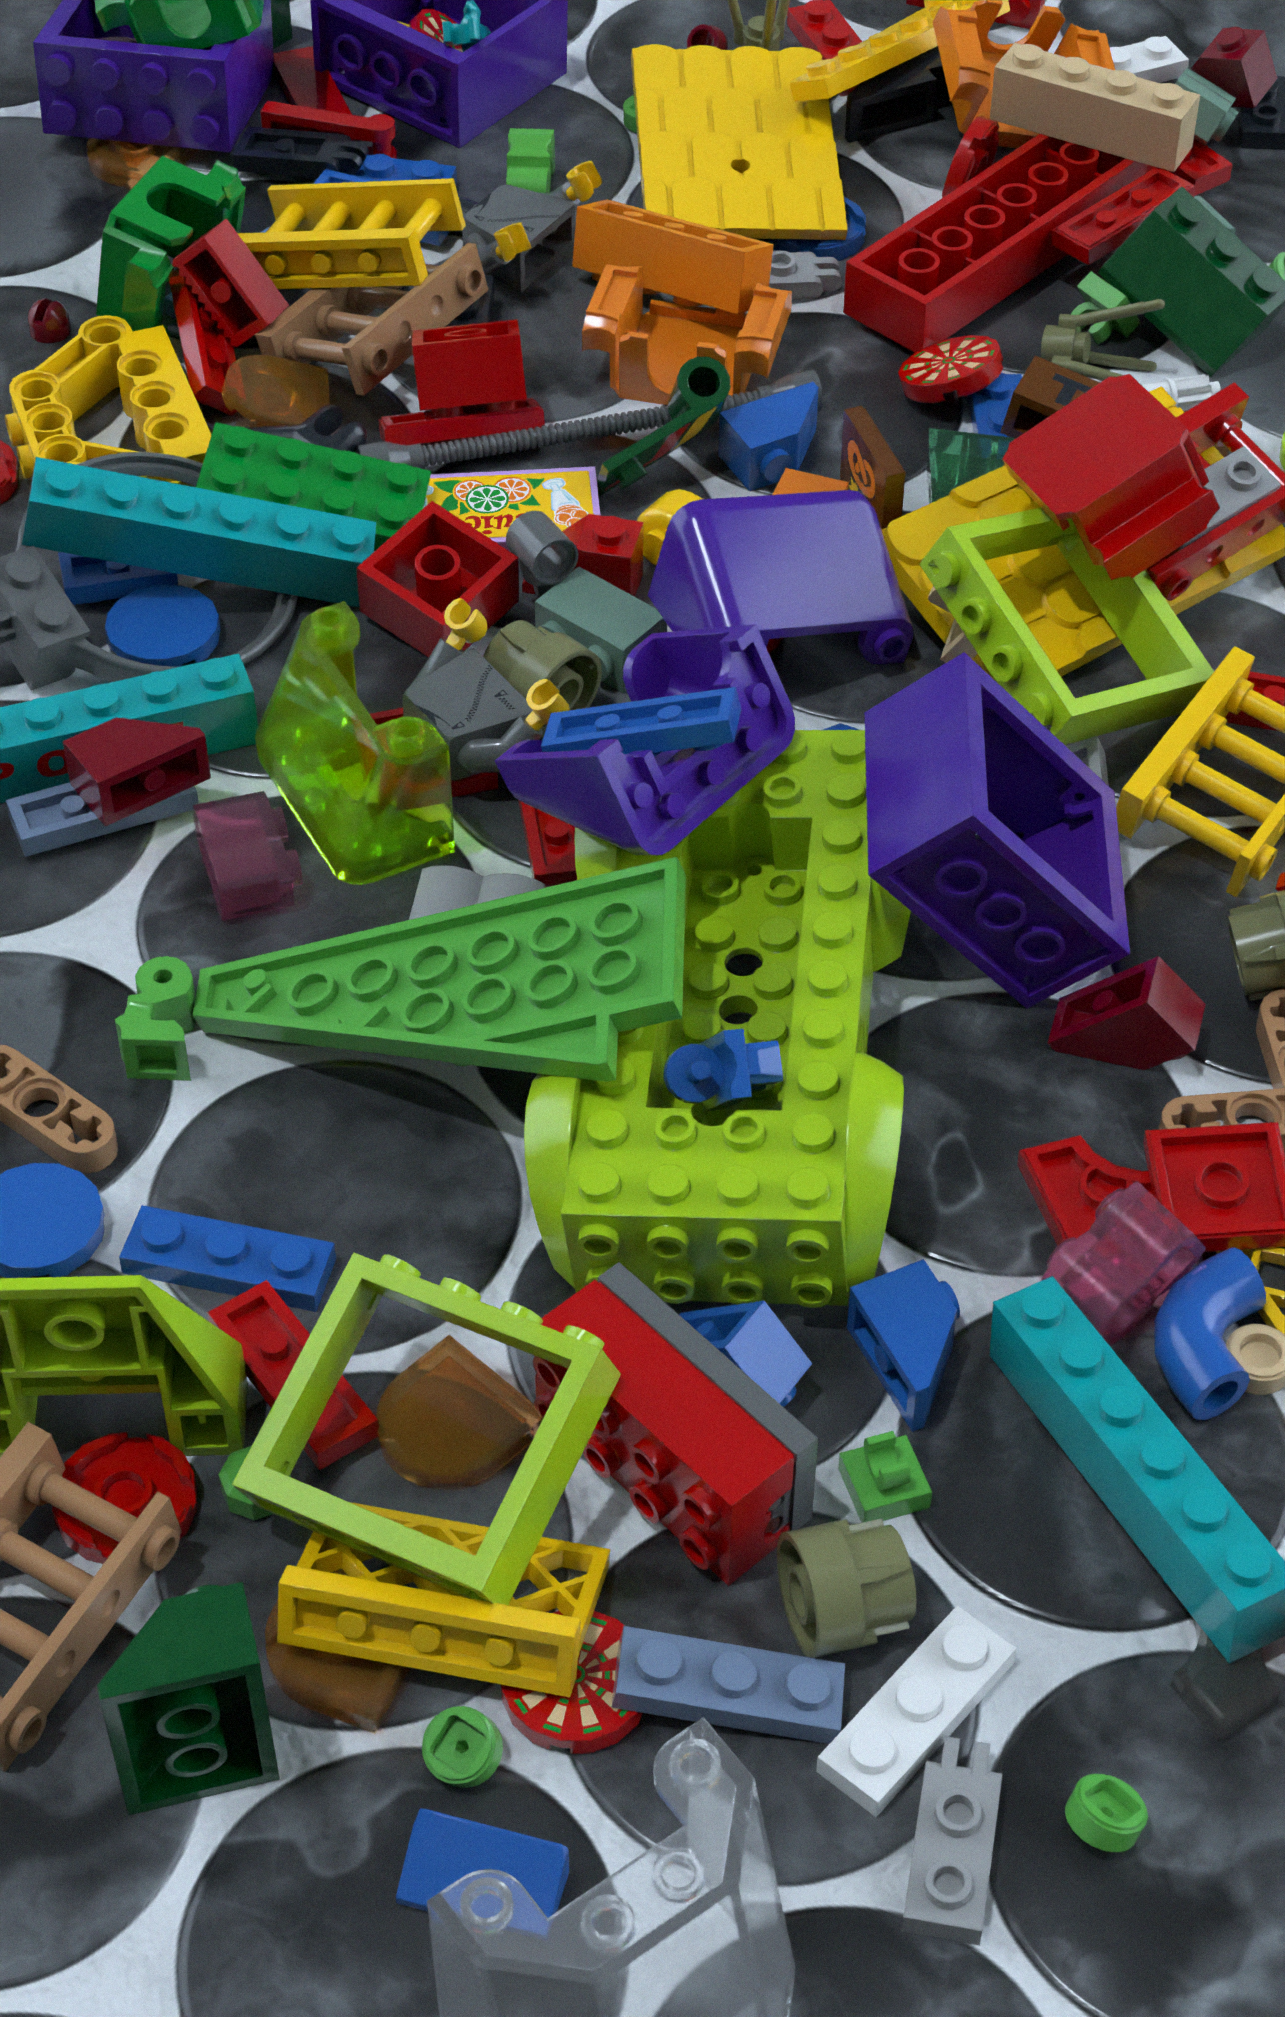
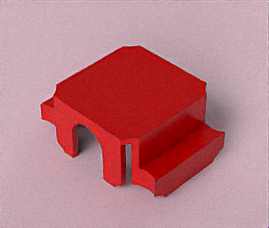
(1119, 473)

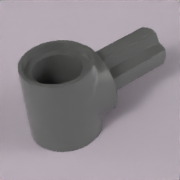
(542, 550)

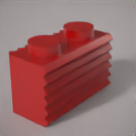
(230, 283)

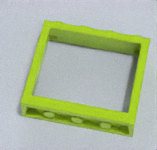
(1017, 661)
(537, 1484)

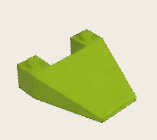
(120, 1340)

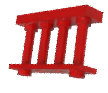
(1220, 423)

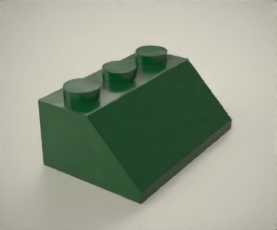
(1210, 281)
(189, 1703)

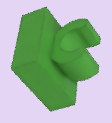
(1101, 296)
(884, 1478)

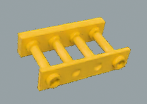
(353, 232)
(1176, 761)

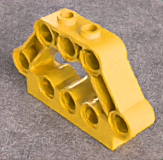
(84, 372)

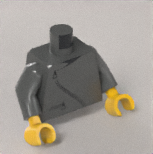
(525, 230)
(473, 702)

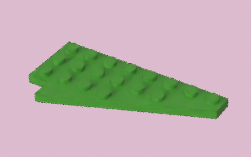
(490, 984)

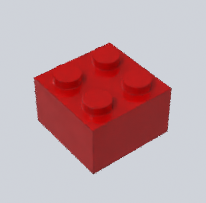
(469, 367)
(428, 567)

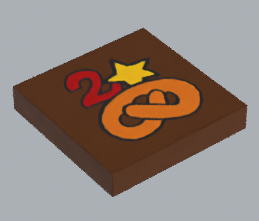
(871, 465)

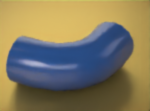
(1192, 1330)

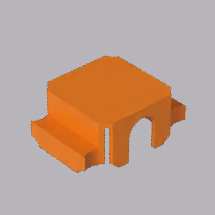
(971, 57)
(654, 346)

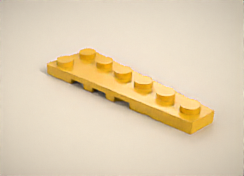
(877, 54)

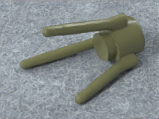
(761, 30)
(1070, 347)

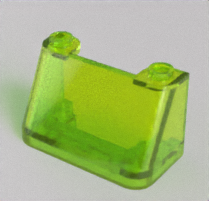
(359, 789)

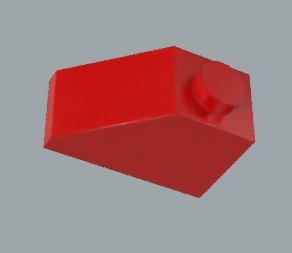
(607, 549)

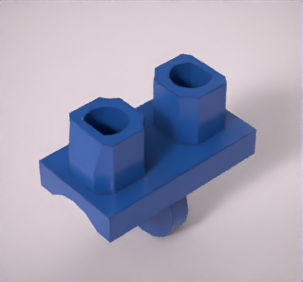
(722, 1070)

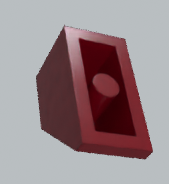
(1239, 65)
(134, 765)
(1130, 1018)

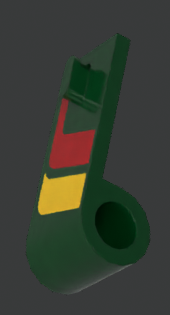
(694, 408)

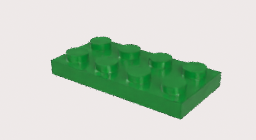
(313, 478)

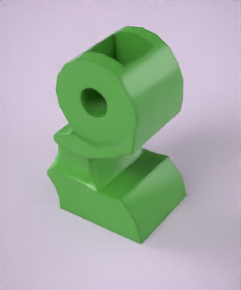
(531, 159)
(156, 1021)

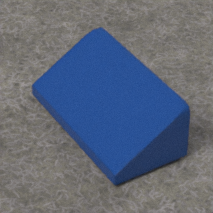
(450, 1847)

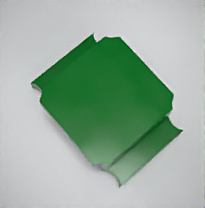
(182, 22)
(156, 221)

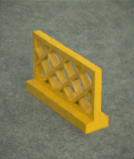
(435, 1627)

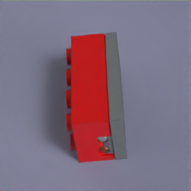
(687, 1429)

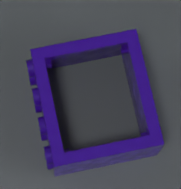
(429, 82)
(147, 89)
(994, 832)

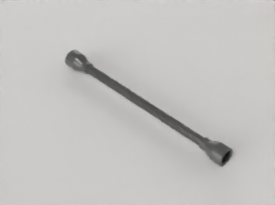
(421, 457)

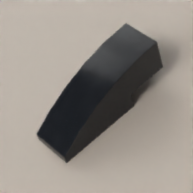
(897, 98)

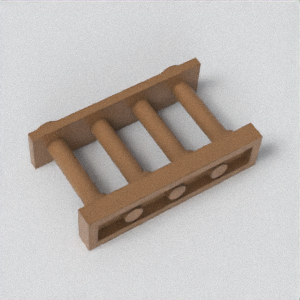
(381, 343)
(28, 1479)

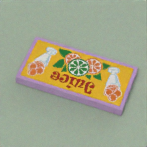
(498, 497)

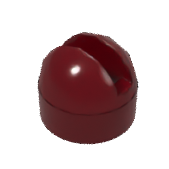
(707, 35)
(48, 321)

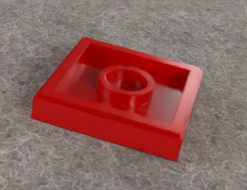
(1222, 1182)

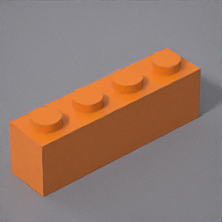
(676, 255)

